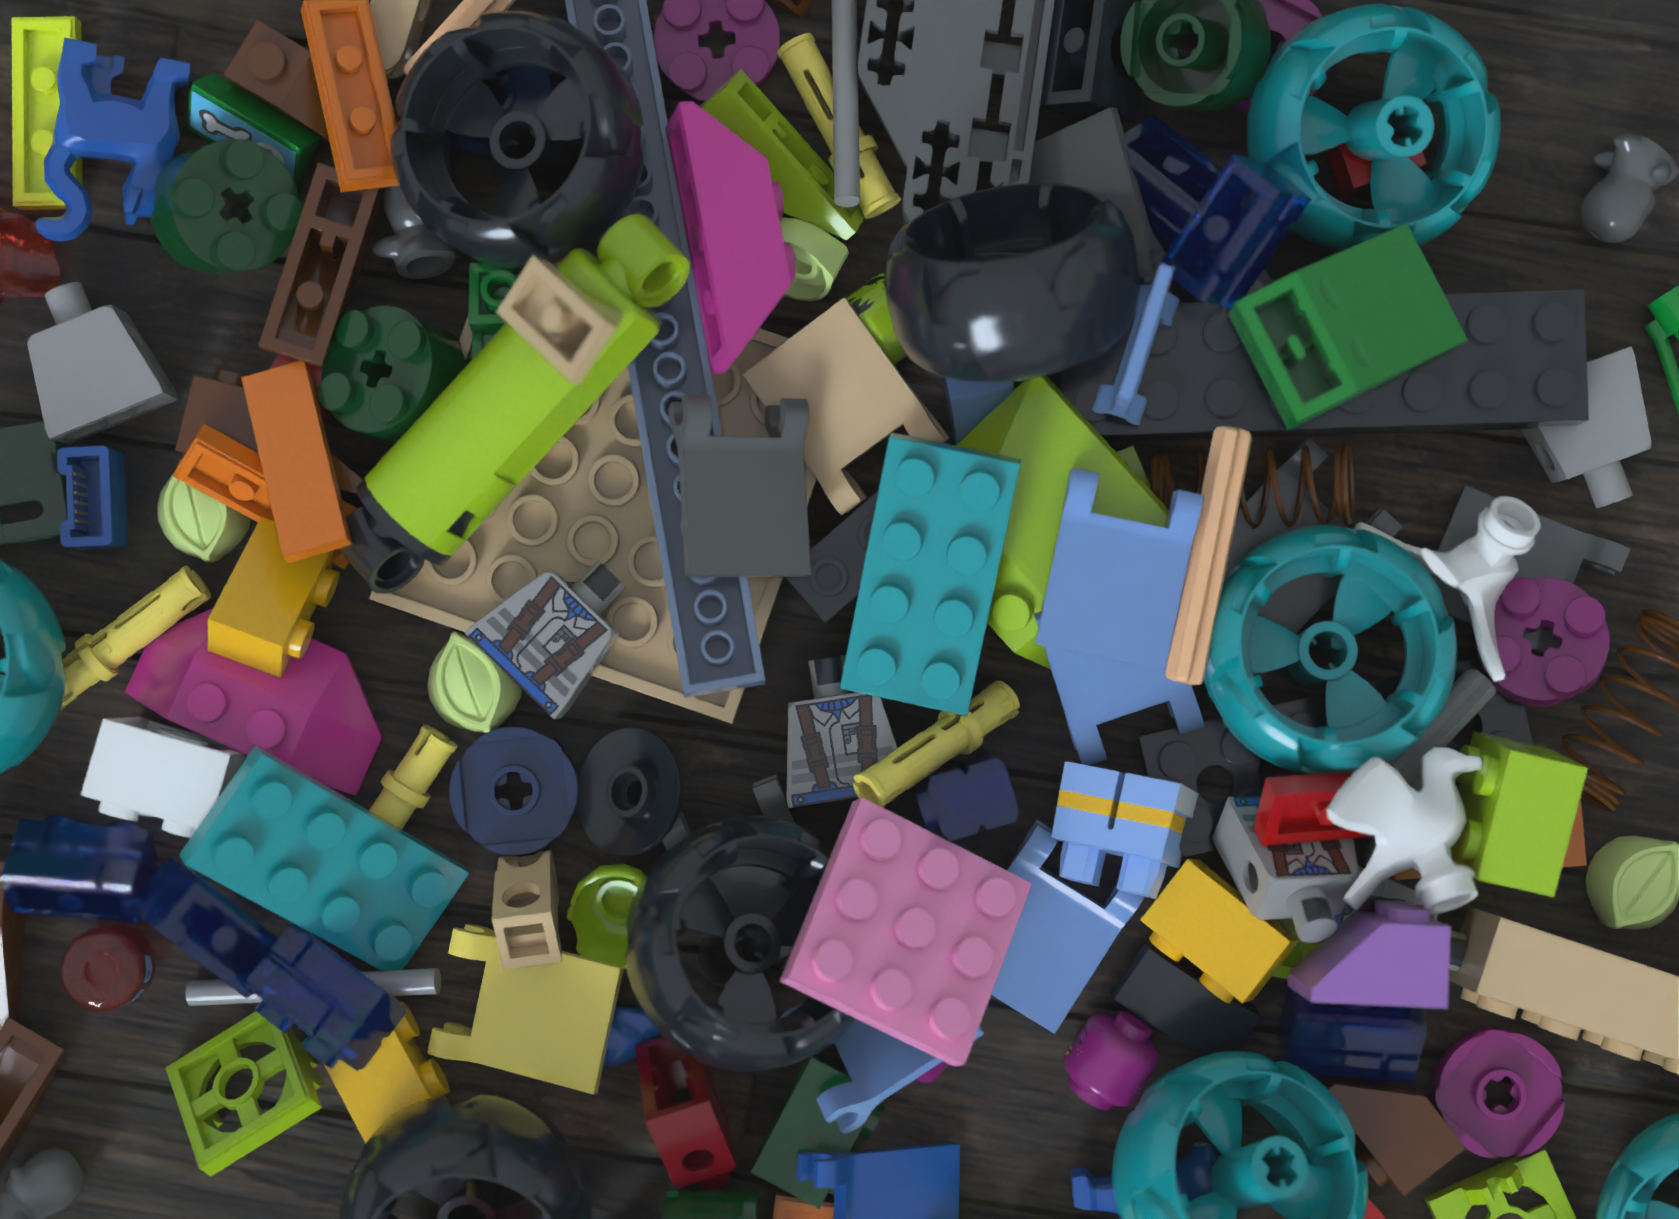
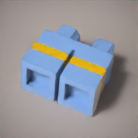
(1123, 817)

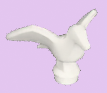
(1482, 567)
(1409, 827)

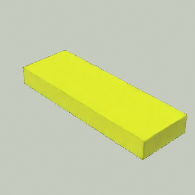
(35, 105)

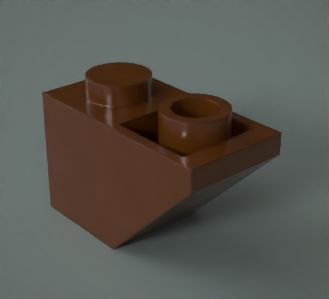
(1397, 1129)

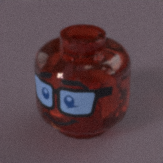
(108, 967)

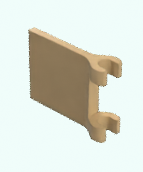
(851, 397)

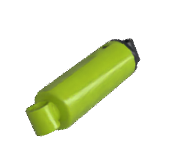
(504, 416)

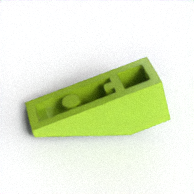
(799, 170)

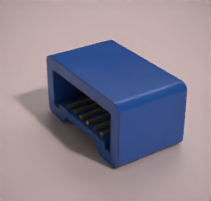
(94, 498)

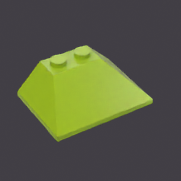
(1050, 440)

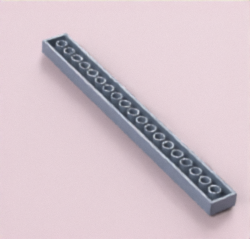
(708, 614)

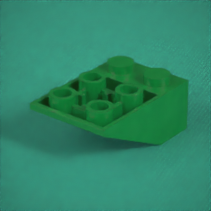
(1346, 325)

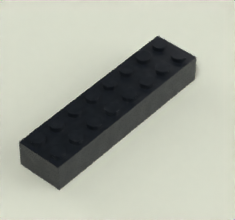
(1513, 373)

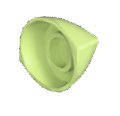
(816, 258)
(199, 522)
(470, 687)
(1634, 882)

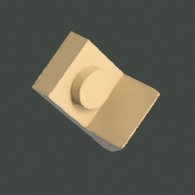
(558, 319)

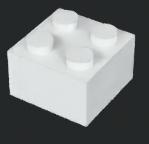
(158, 773)

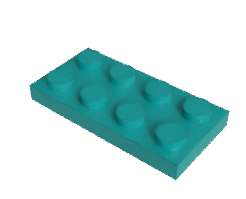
(929, 573)
(323, 862)

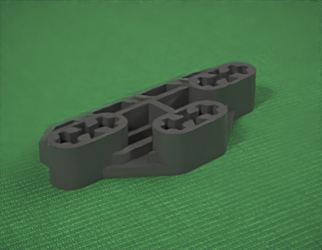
(947, 87)

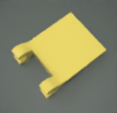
(534, 1019)

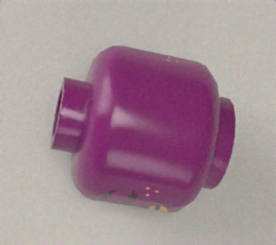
(1111, 1060)

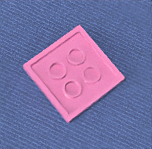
(907, 932)

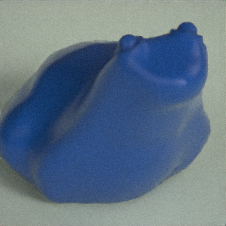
(628, 1029)

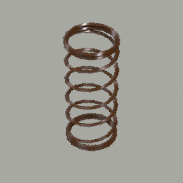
(1342, 495)
(1593, 788)

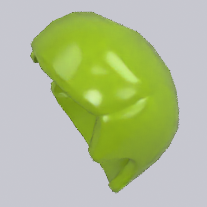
(601, 912)

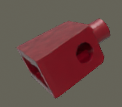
(691, 1135)

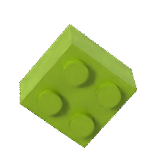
(1517, 813)

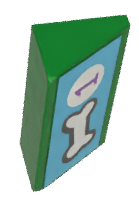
(227, 113)

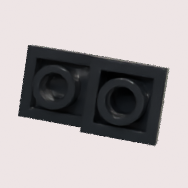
(1180, 1006)

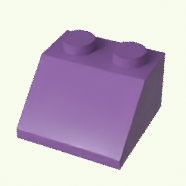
(1379, 960)

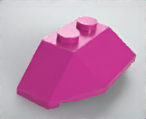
(730, 230)
(307, 718)

